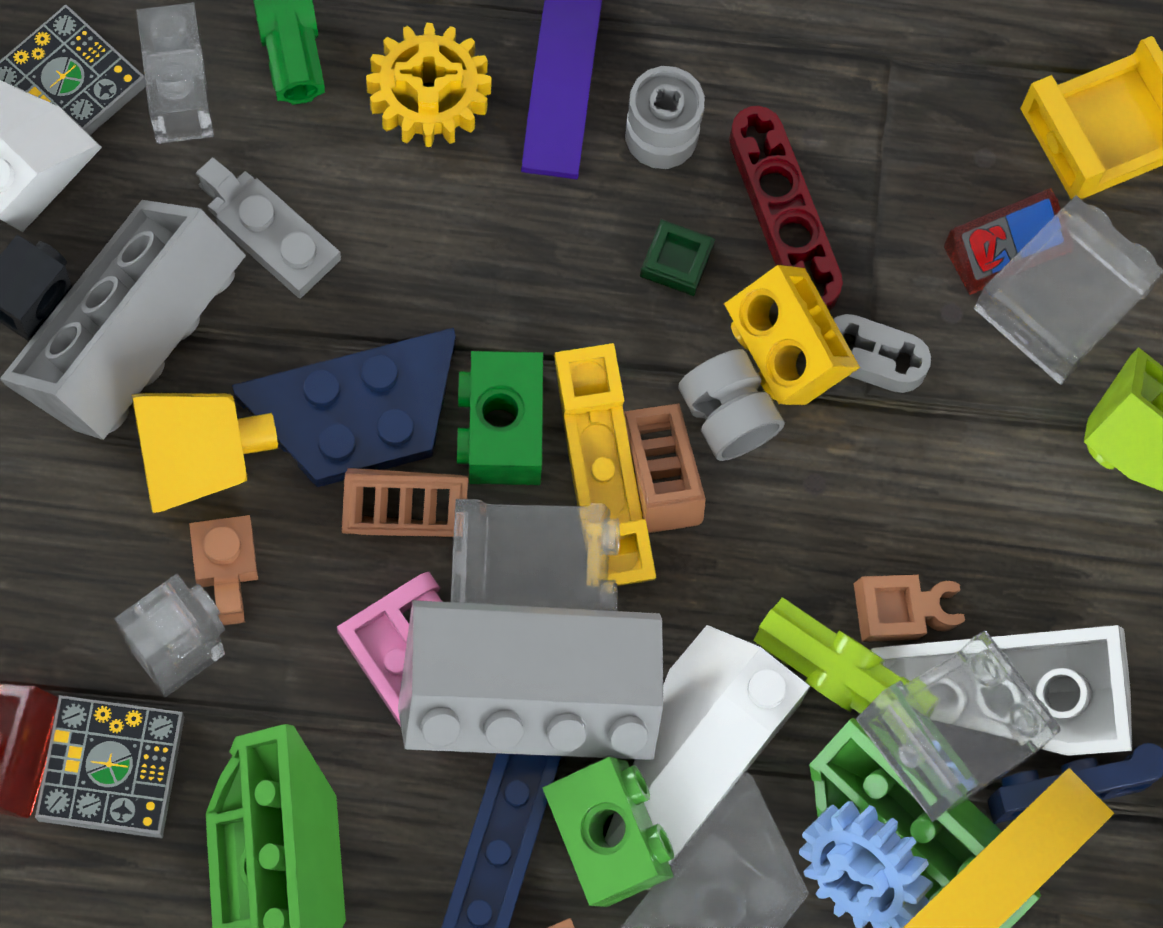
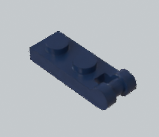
(1107, 781)

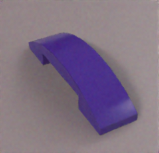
(561, 88)

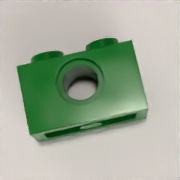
(502, 383)

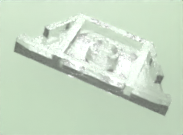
(728, 873)

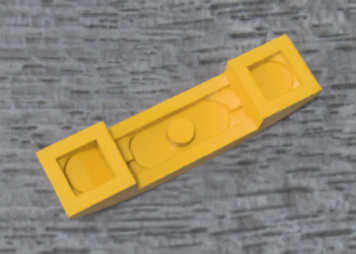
(602, 454)
(1018, 858)

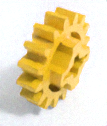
(422, 59)

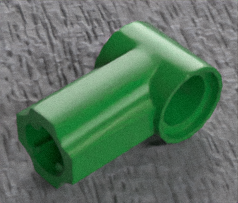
(289, 34)

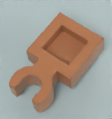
(898, 610)

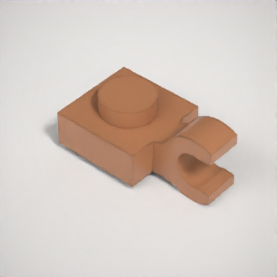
(223, 559)

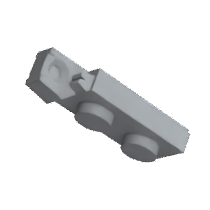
(267, 228)

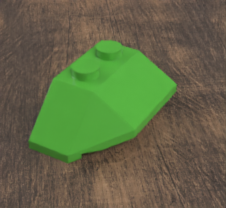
(857, 772)
(274, 837)

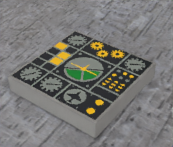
(73, 69)
(110, 766)

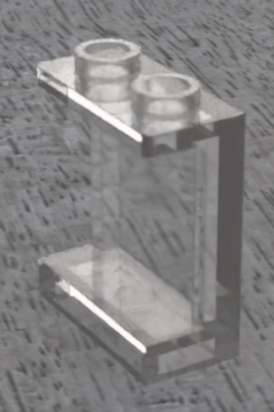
(1068, 288)
(534, 555)
(958, 726)

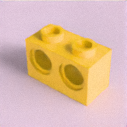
(801, 326)

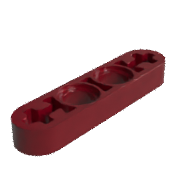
(791, 208)

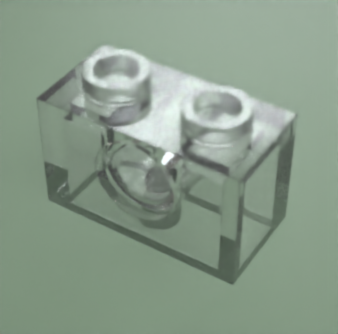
(175, 73)
(173, 633)

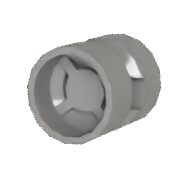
(664, 117)
(728, 399)

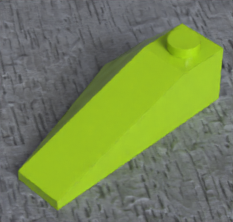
(1128, 422)

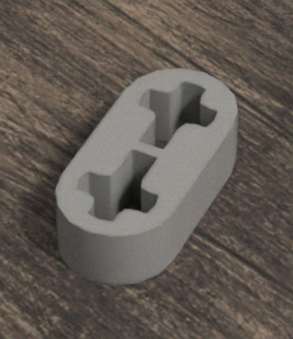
(878, 347)

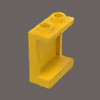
(1102, 122)

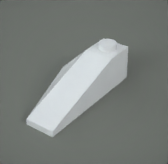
(37, 154)
(1072, 671)
(716, 719)

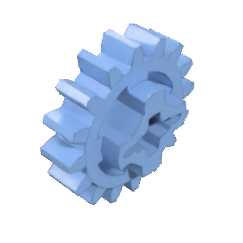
(865, 867)

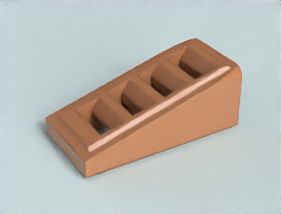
(382, 480)
(673, 502)

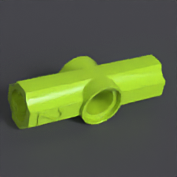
(829, 660)

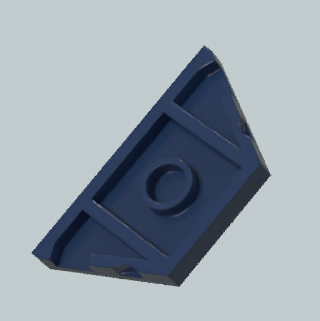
(359, 407)

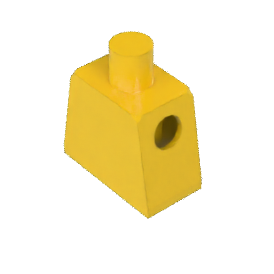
(196, 444)

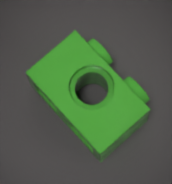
(580, 810)

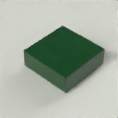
(677, 257)

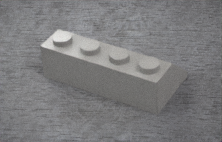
(125, 317)
(532, 680)

